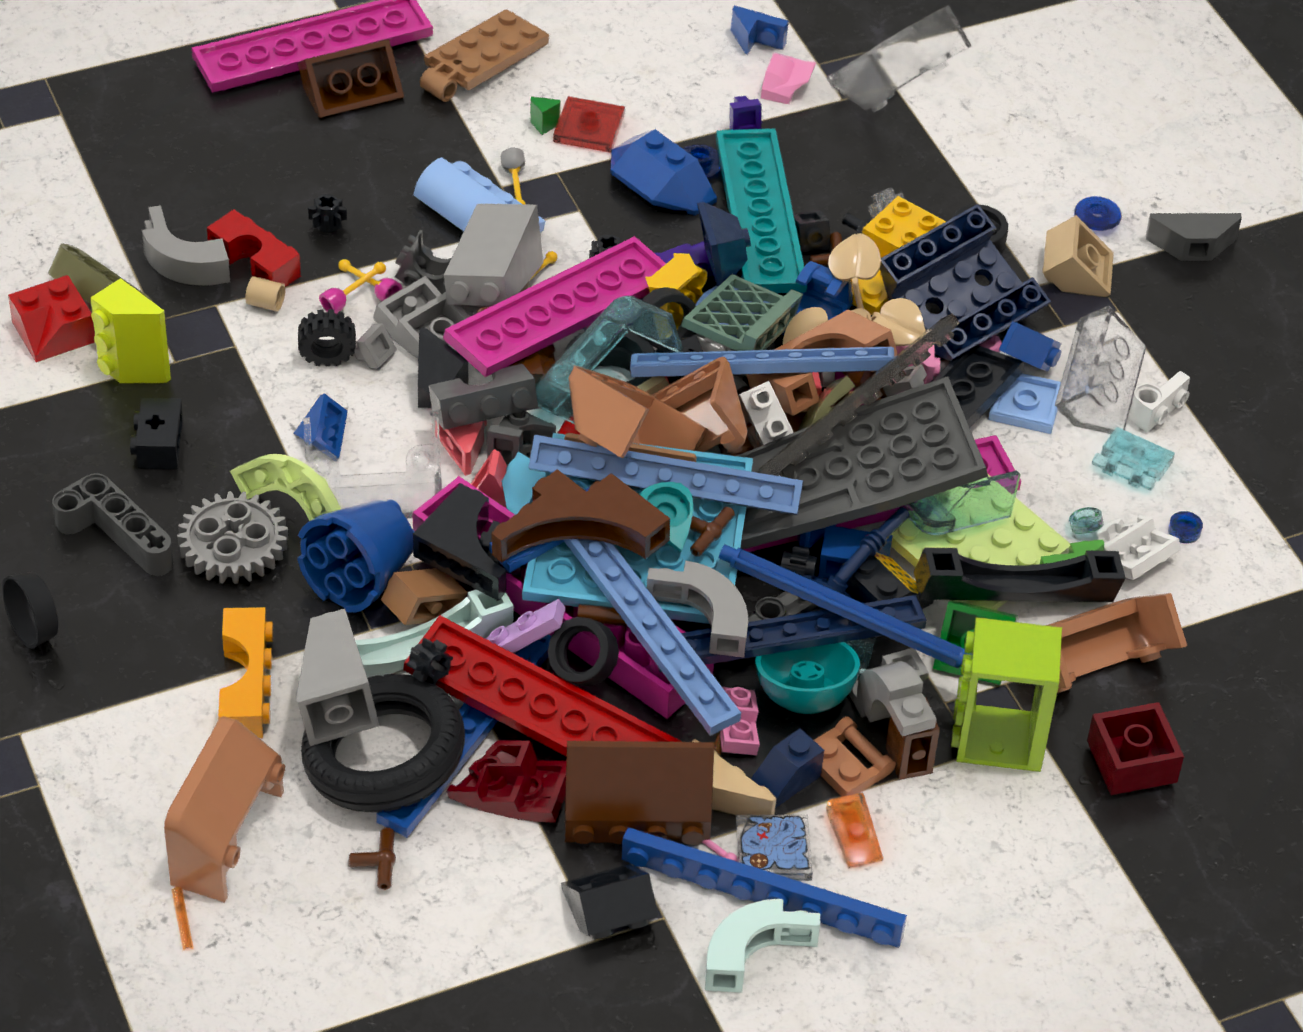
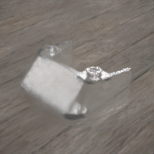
(900, 59)
(407, 488)

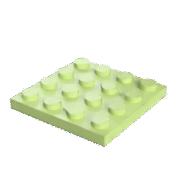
(1003, 542)

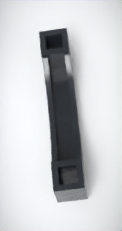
(1086, 578)

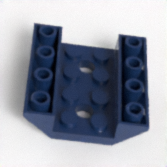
(942, 271)

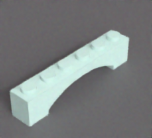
(476, 613)

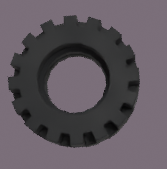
(326, 325)

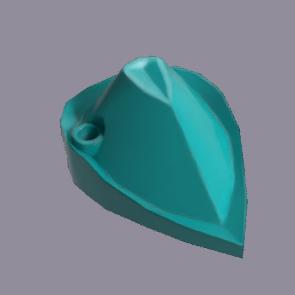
(668, 498)

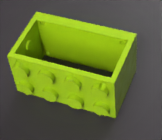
(1009, 654)

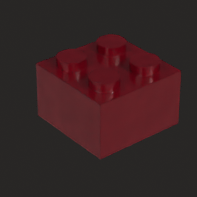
(1135, 748)

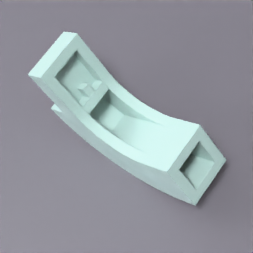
(750, 930)

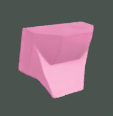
(784, 77)

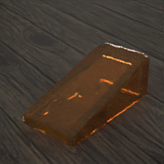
(854, 830)

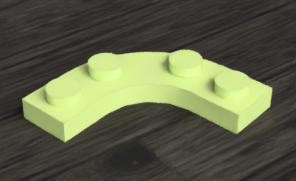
(288, 476)

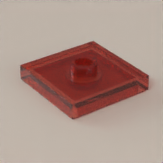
(589, 124)

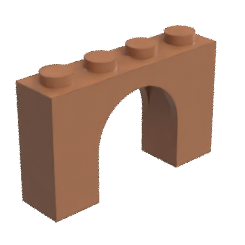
(845, 330)

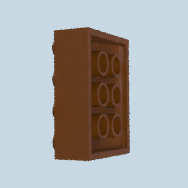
(638, 786)

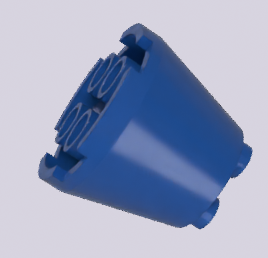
(355, 552)

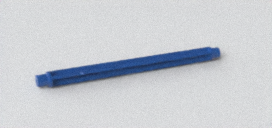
(843, 605)

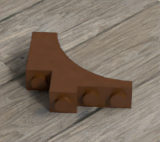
(566, 511)

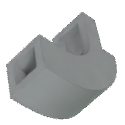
(183, 260)
(711, 595)
(897, 693)

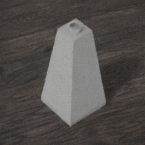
(333, 682)

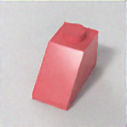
(464, 444)

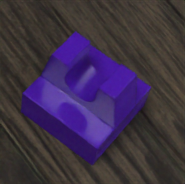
(745, 113)

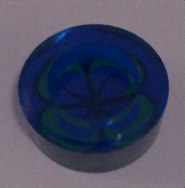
(1185, 526)

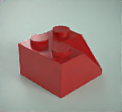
(51, 318)

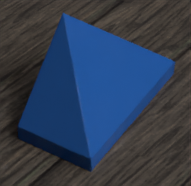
(326, 425)

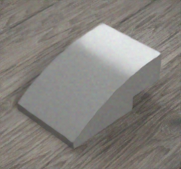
(415, 308)

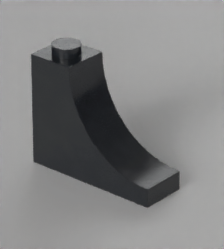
(452, 544)

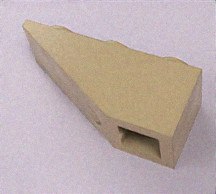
(737, 793)

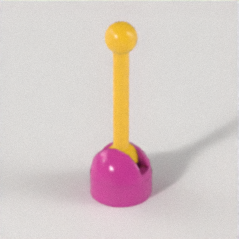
(383, 289)
(336, 298)

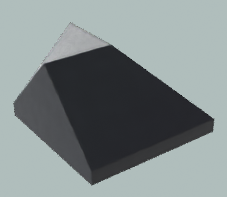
(437, 364)

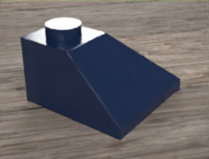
(723, 241)

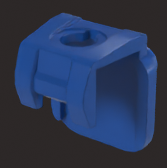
(833, 300)

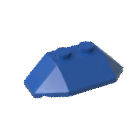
(662, 172)

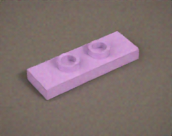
(529, 627)

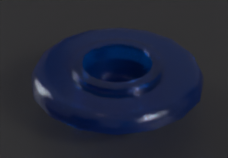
(711, 161)
(1109, 212)

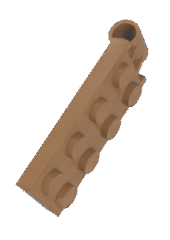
(480, 54)

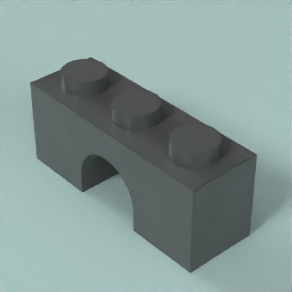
(463, 404)

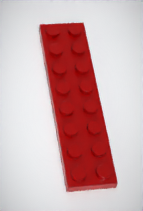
(528, 695)

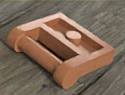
(842, 768)

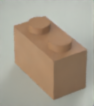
(422, 595)

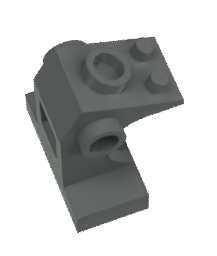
(419, 262)
(517, 434)

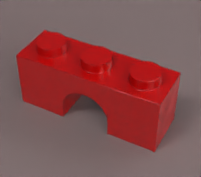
(268, 255)

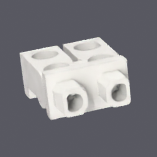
(765, 414)

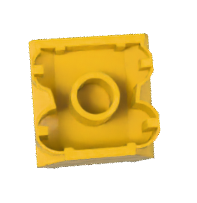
(681, 275)

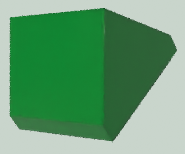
(544, 113)

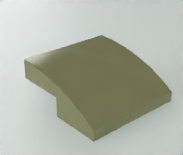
(827, 398)

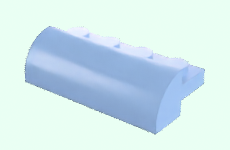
(457, 189)

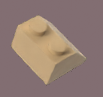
(1078, 259)

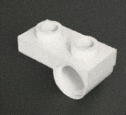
(1153, 404)

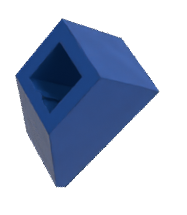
(840, 545)

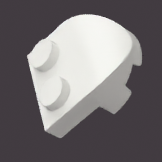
(1138, 544)

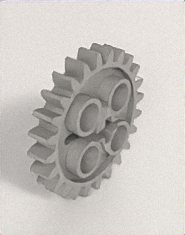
(232, 537)

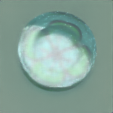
(1086, 520)

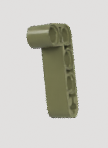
(84, 271)

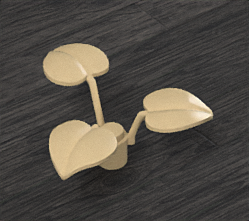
(860, 259)

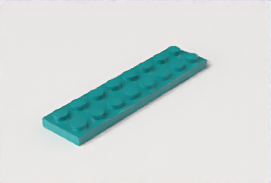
(761, 201)

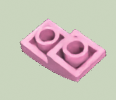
(743, 735)

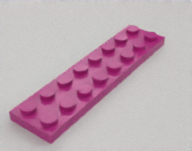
(280, 48)
(553, 307)

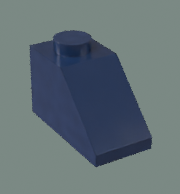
(790, 766)

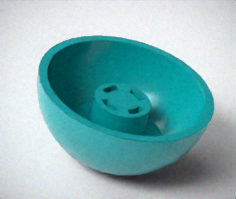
(810, 677)

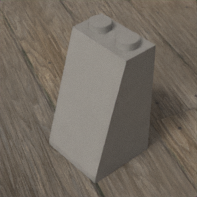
(494, 255)

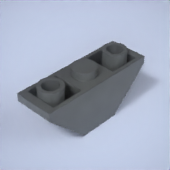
(1193, 234)

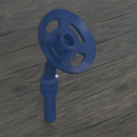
(868, 547)

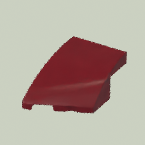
(513, 783)

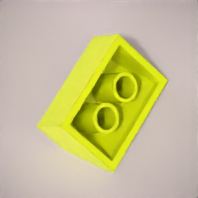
(130, 335)

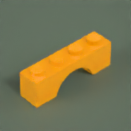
(245, 641)

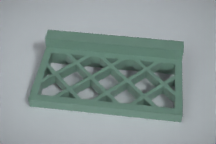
(761, 328)

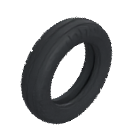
(408, 781)

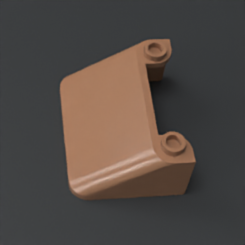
(712, 401)

